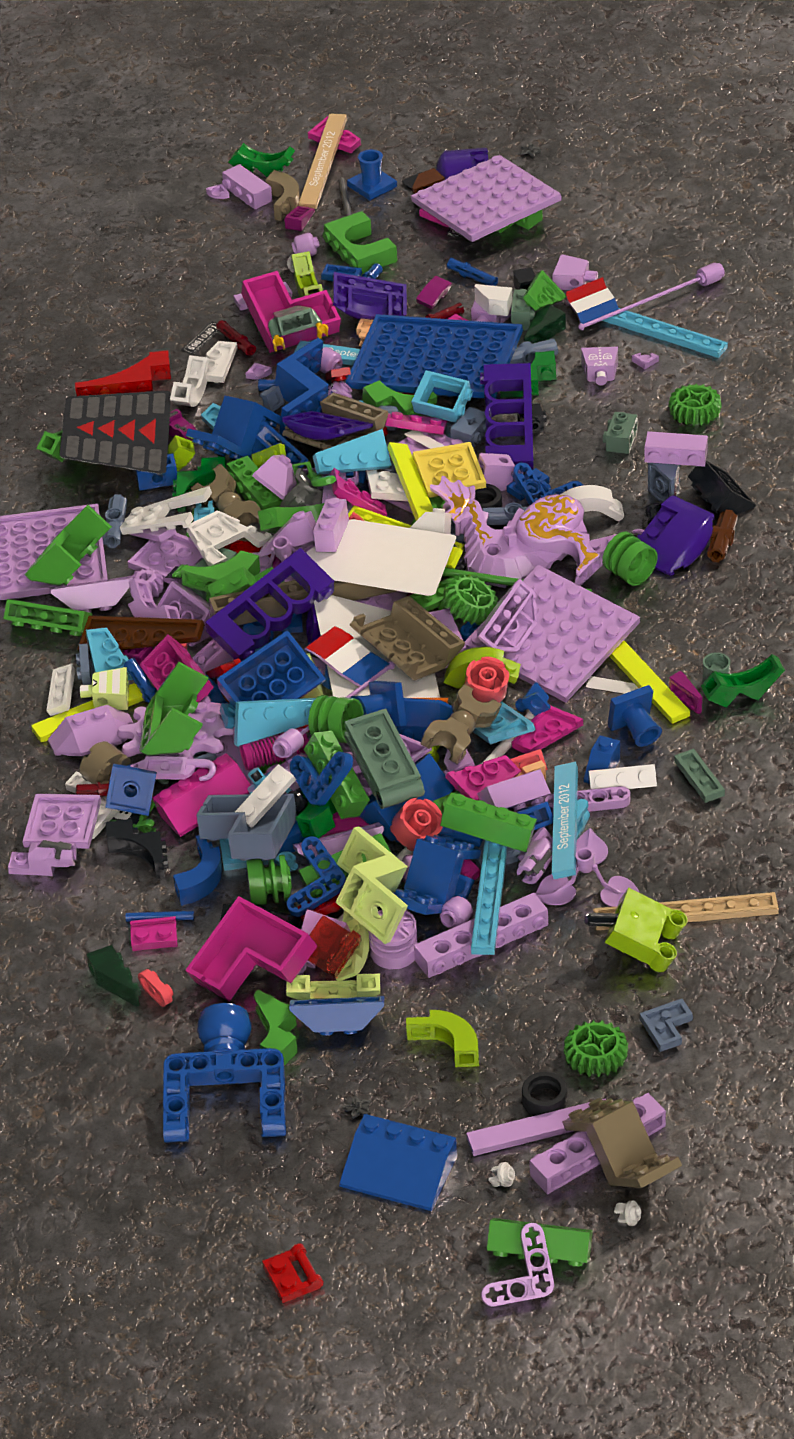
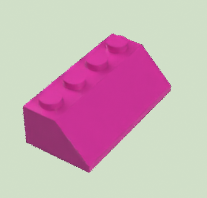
(164, 659)
(183, 800)

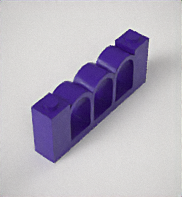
(508, 378)
(303, 570)

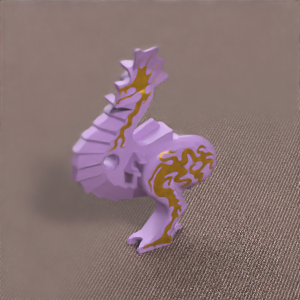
(532, 538)

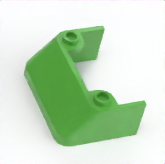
(67, 549)
(166, 718)

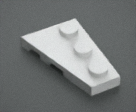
(220, 360)

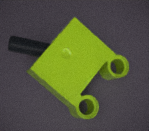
(638, 926)

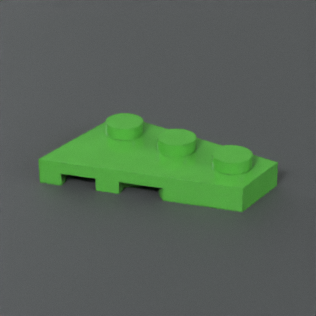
(543, 292)

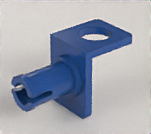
(534, 700)

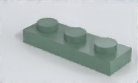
(699, 775)

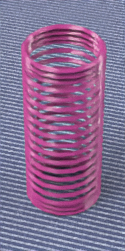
(248, 753)

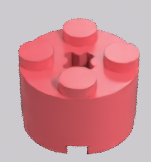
(488, 679)
(416, 821)

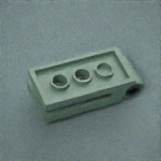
(383, 758)

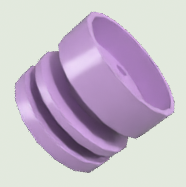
(400, 951)

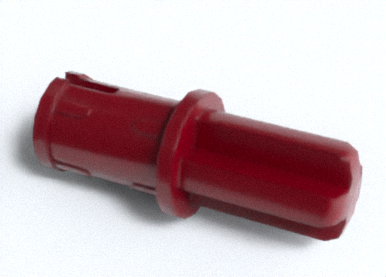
(92, 789)

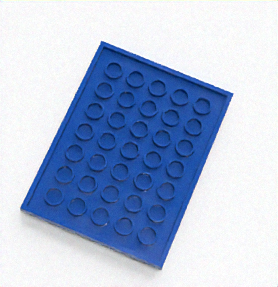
(405, 347)

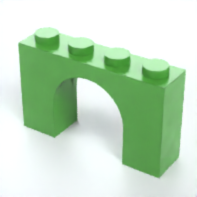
(354, 227)

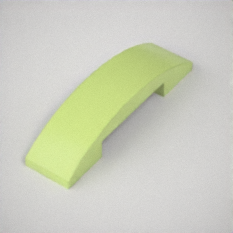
(360, 955)
(303, 989)

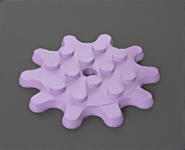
(204, 740)

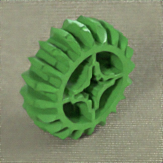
(695, 404)
(469, 599)
(595, 1048)

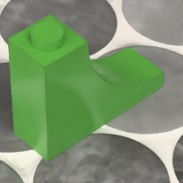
(274, 518)
(202, 576)

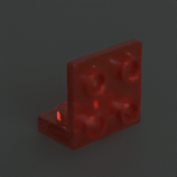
(334, 946)

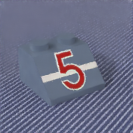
(663, 480)

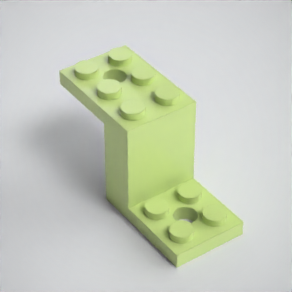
(371, 885)

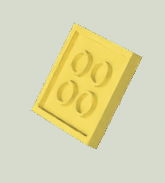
(451, 461)

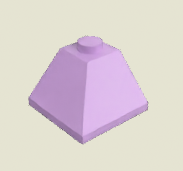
(277, 475)

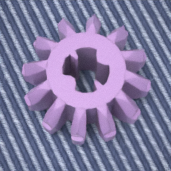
(153, 578)

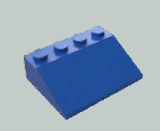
(272, 673)
(399, 1162)

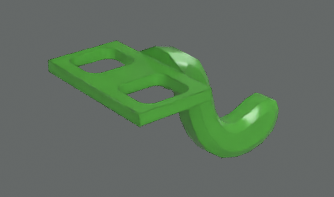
(316, 480)

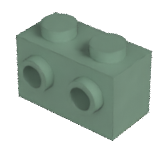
(520, 311)
(621, 432)

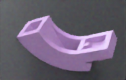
(143, 603)

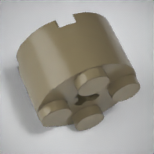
(100, 762)

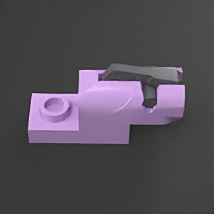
(537, 857)
(43, 858)

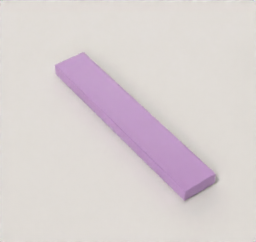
(520, 1131)

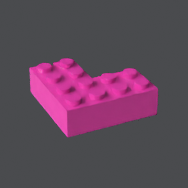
(268, 295)
(249, 938)

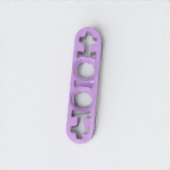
(613, 803)

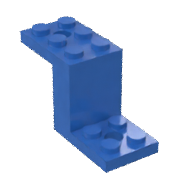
(300, 383)
(235, 428)
(435, 872)

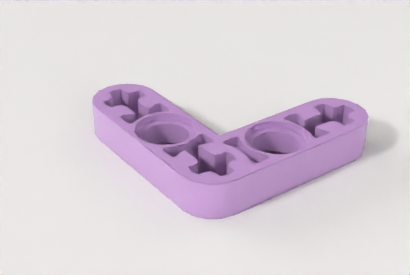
(529, 1281)

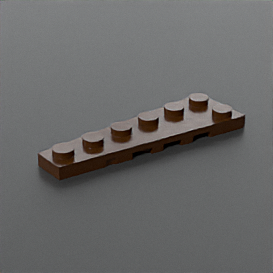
(145, 632)

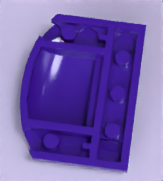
(455, 161)
(366, 297)
(323, 426)
(678, 534)

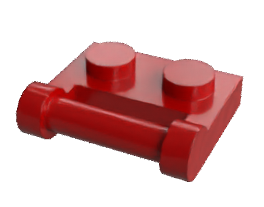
(285, 1278)

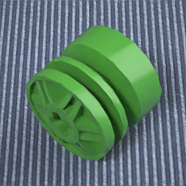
(629, 558)
(331, 713)
(268, 880)

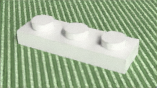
(61, 689)
(628, 777)
(266, 795)

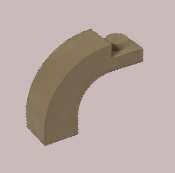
(287, 190)

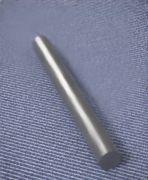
(344, 195)

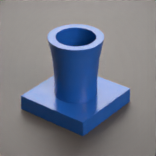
(371, 180)
(382, 696)
(634, 711)
(130, 798)

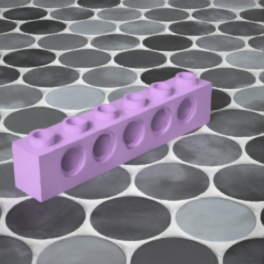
(454, 945)
(576, 1154)

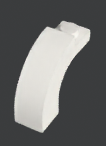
(194, 383)
(597, 499)

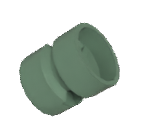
(715, 662)

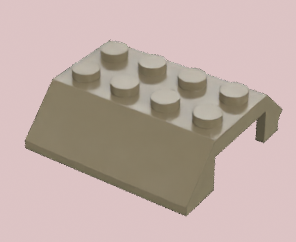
(348, 408)
(411, 638)

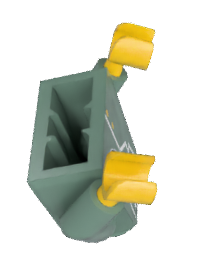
(294, 320)

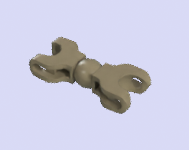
(228, 501)
(456, 730)

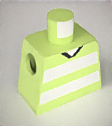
(108, 688)

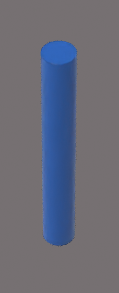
(180, 915)

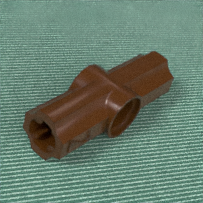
(722, 535)

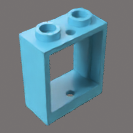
(445, 382)

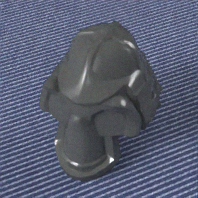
(302, 494)

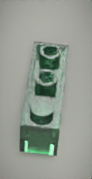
(546, 324)
(109, 973)

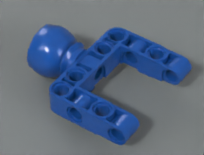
(224, 1033)

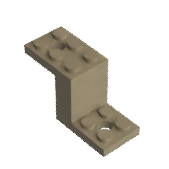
(621, 1143)

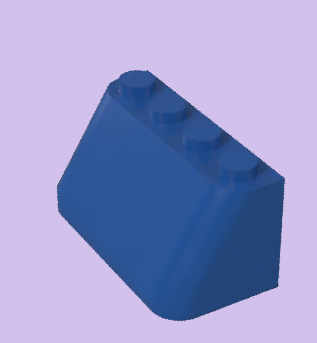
(434, 785)

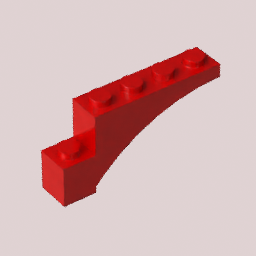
(133, 379)

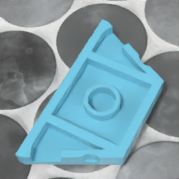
(505, 726)

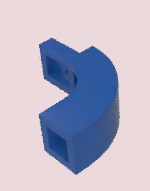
(202, 879)

